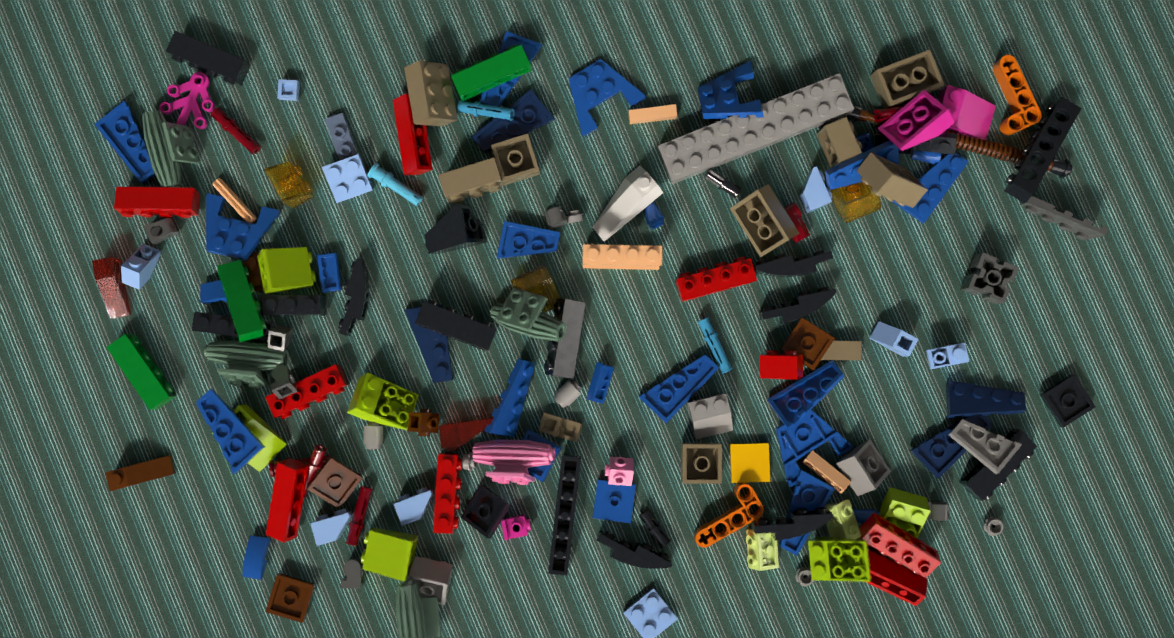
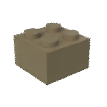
(839, 142)
(515, 159)
(701, 463)

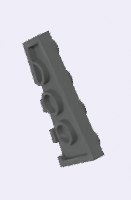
(1064, 218)

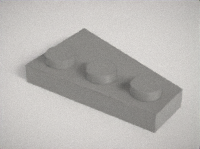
(987, 447)

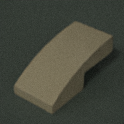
(844, 351)
(560, 427)

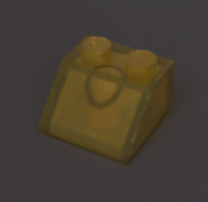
(289, 184)
(855, 201)
(540, 283)

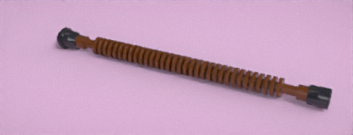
(976, 145)

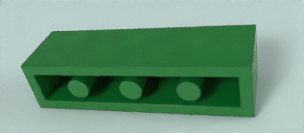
(491, 72)
(240, 300)
(141, 371)

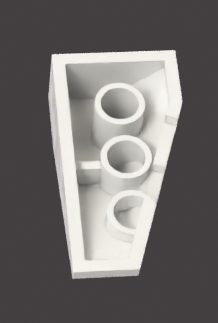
(630, 199)

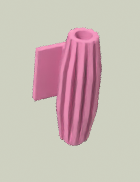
(512, 459)

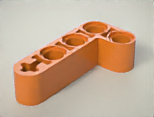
(1012, 93)
(726, 518)

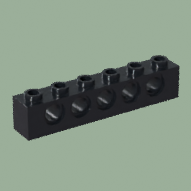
(1042, 149)
(564, 514)

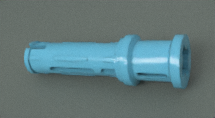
(387, 180)

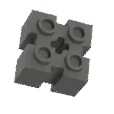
(999, 274)

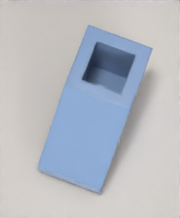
(814, 192)
(140, 266)
(893, 339)
(947, 355)
(413, 507)
(330, 528)

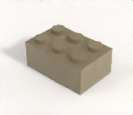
(906, 79)
(430, 93)
(891, 180)
(471, 181)
(764, 220)

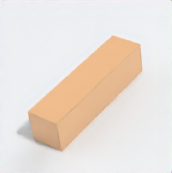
(652, 114)
(826, 472)

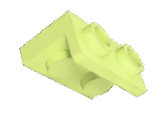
(843, 521)
(761, 551)

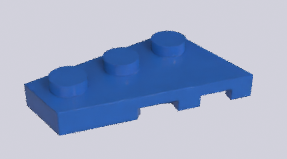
(526, 240)

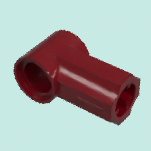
(795, 216)

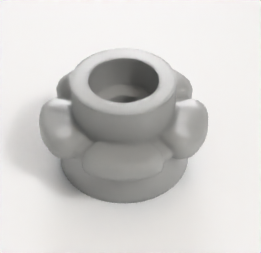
(574, 216)
(468, 462)
(996, 530)
(804, 581)

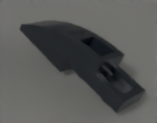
(944, 143)
(786, 267)
(358, 289)
(804, 305)
(221, 325)
(799, 524)
(640, 556)

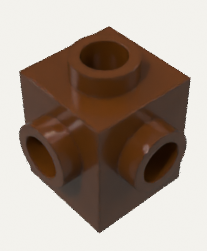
(427, 423)

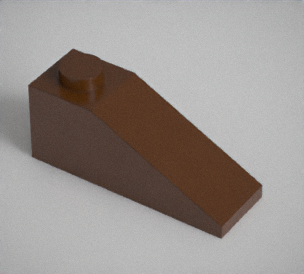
(140, 473)

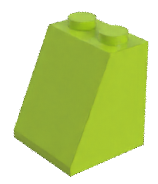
(285, 269)
(389, 553)

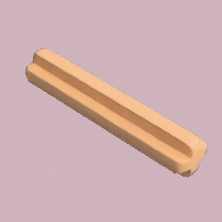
(234, 201)

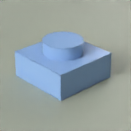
(288, 90)

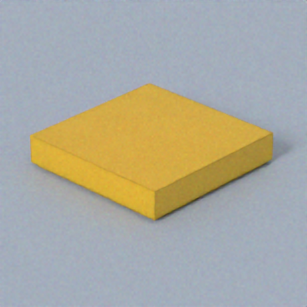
(749, 462)

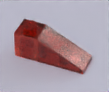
(113, 291)
(459, 433)

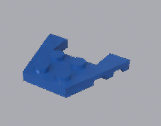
(595, 86)
(720, 96)
(232, 236)
(805, 437)

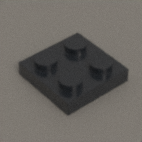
(1067, 400)
(485, 511)

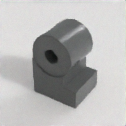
(556, 217)
(161, 230)
(279, 334)
(284, 382)
(939, 510)
(354, 574)

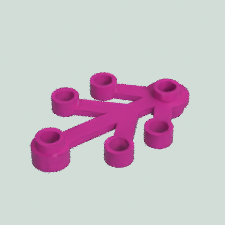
(190, 102)

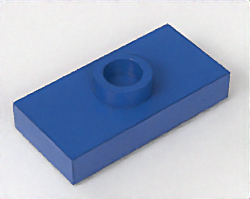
(329, 272)
(600, 383)

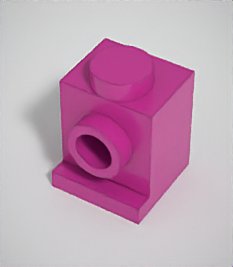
(509, 522)

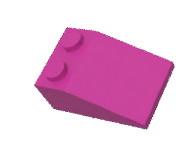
(969, 112)
(917, 122)

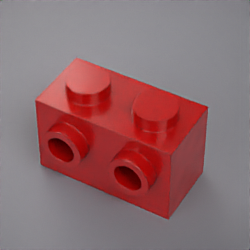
(781, 365)

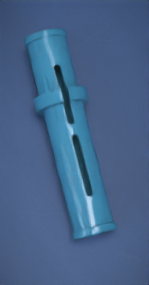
(485, 110)
(715, 345)

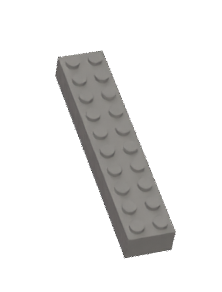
(741, 136)

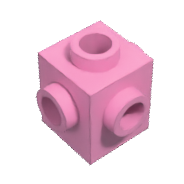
(620, 471)

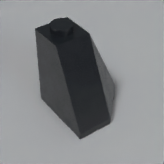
(455, 231)

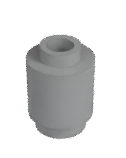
(568, 393)
(373, 435)

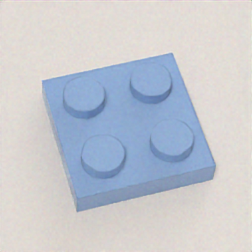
(347, 178)
(650, 614)

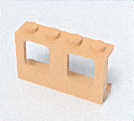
(622, 257)

